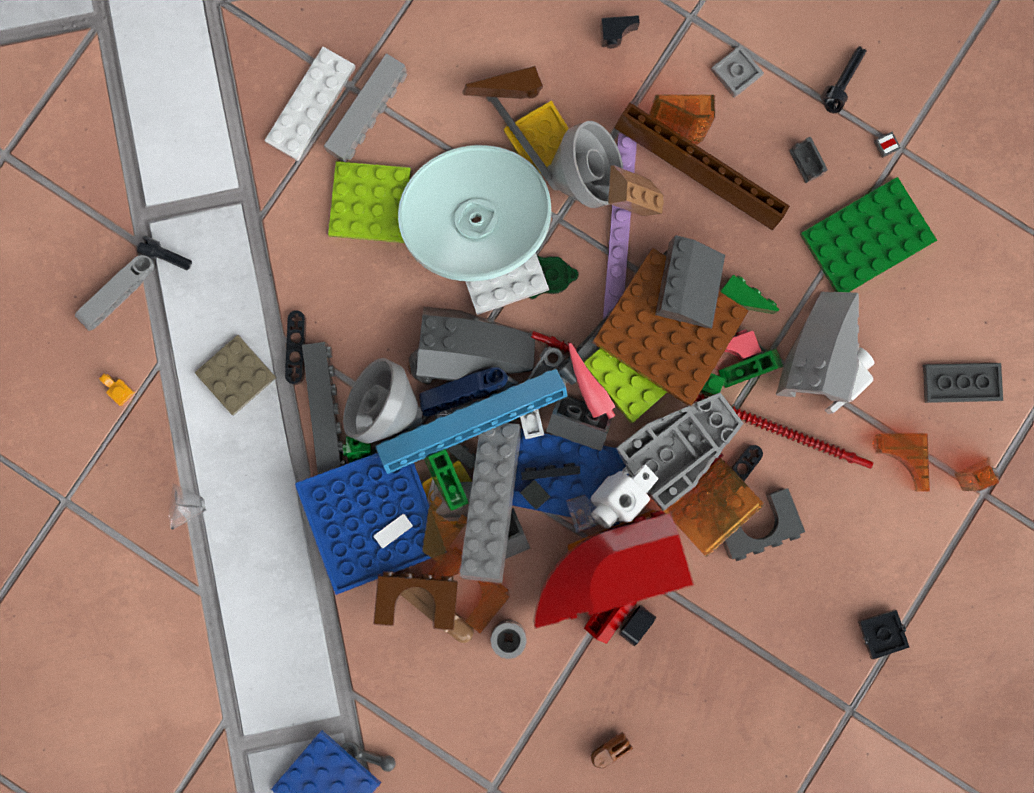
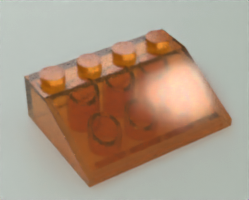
(685, 114)
(714, 507)

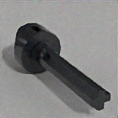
(836, 94)

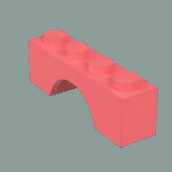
(744, 345)

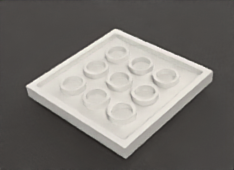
(509, 288)

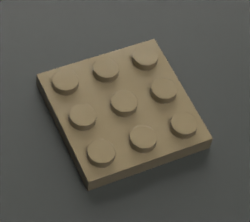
(235, 375)

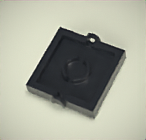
(883, 634)

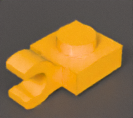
(118, 390)

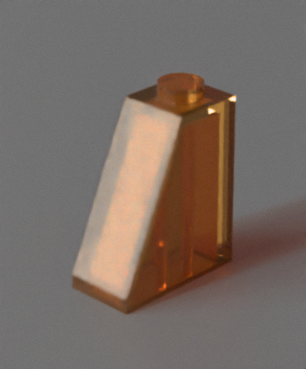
(978, 476)

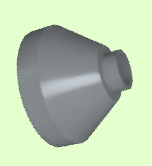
(584, 164)
(381, 403)

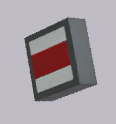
(887, 144)

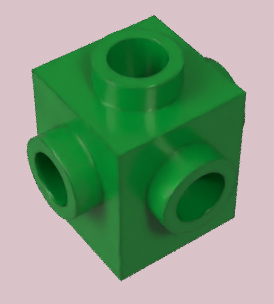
(356, 449)

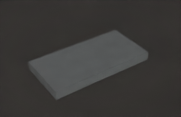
(963, 382)

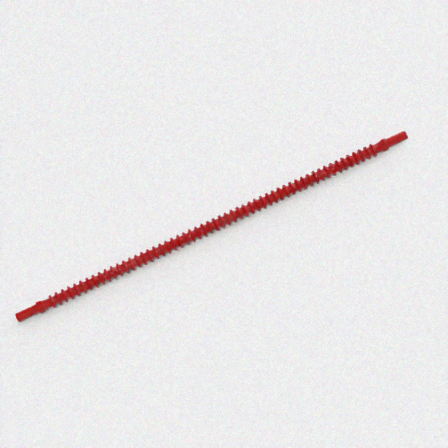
(851, 457)

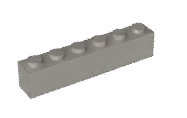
(366, 108)

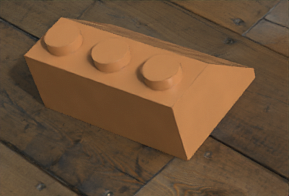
(634, 193)

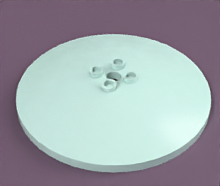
(470, 184)

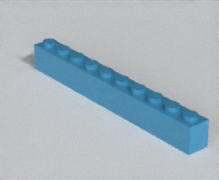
(471, 421)

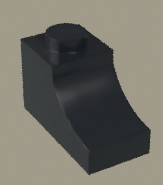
(615, 28)

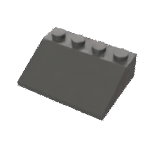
(690, 282)

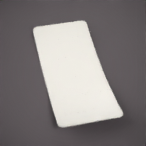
(393, 531)

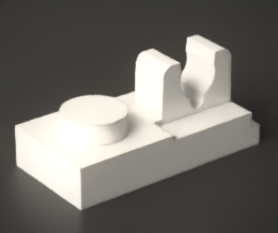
(532, 424)

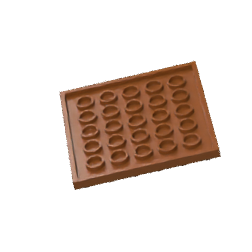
(663, 349)

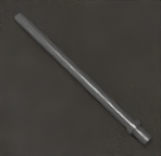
(521, 138)

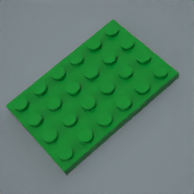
(868, 237)

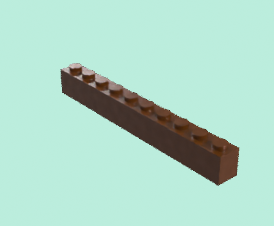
(701, 166)

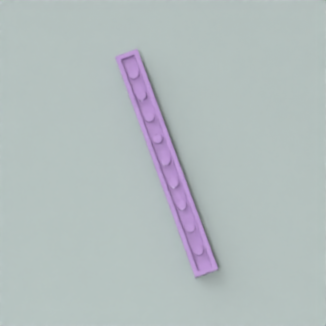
(619, 234)

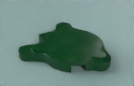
(557, 274)

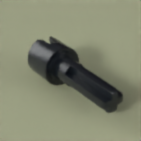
(153, 249)

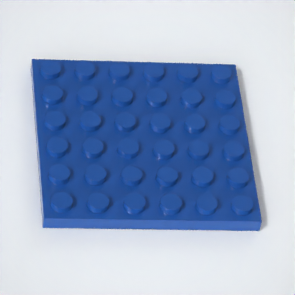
(353, 506)

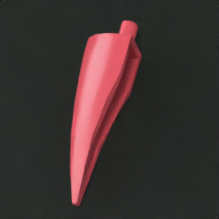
(591, 390)

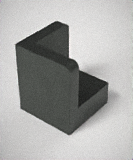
(535, 494)

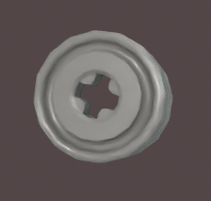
(508, 649)

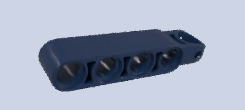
(461, 391)

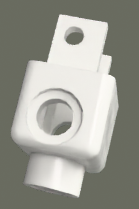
(862, 380)
(622, 496)

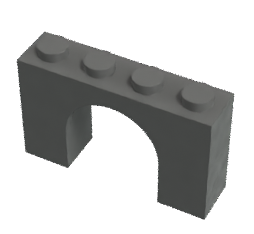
(786, 525)

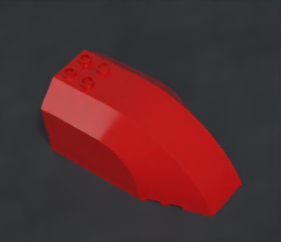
(615, 570)

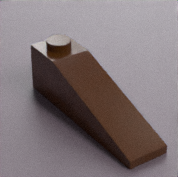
(514, 84)

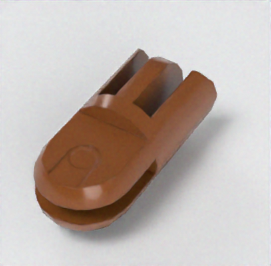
(611, 751)

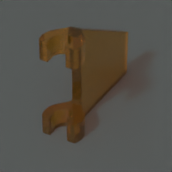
(440, 532)

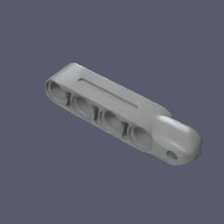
(114, 292)

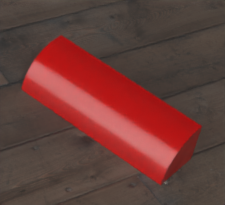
(605, 624)

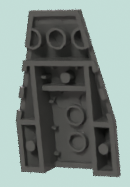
(463, 344)

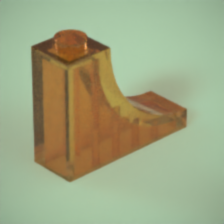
(911, 451)

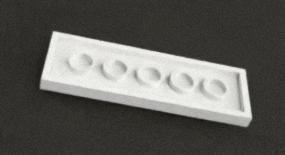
(310, 103)

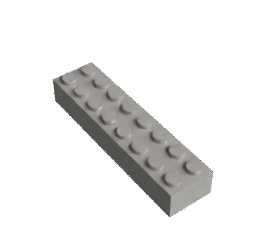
(491, 504)

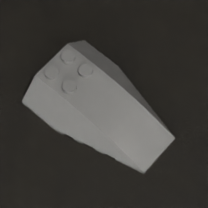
(826, 350)
(681, 447)

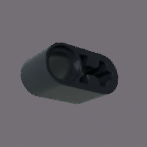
(637, 625)

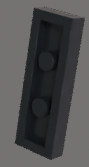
(550, 471)

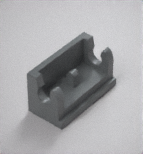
(808, 160)

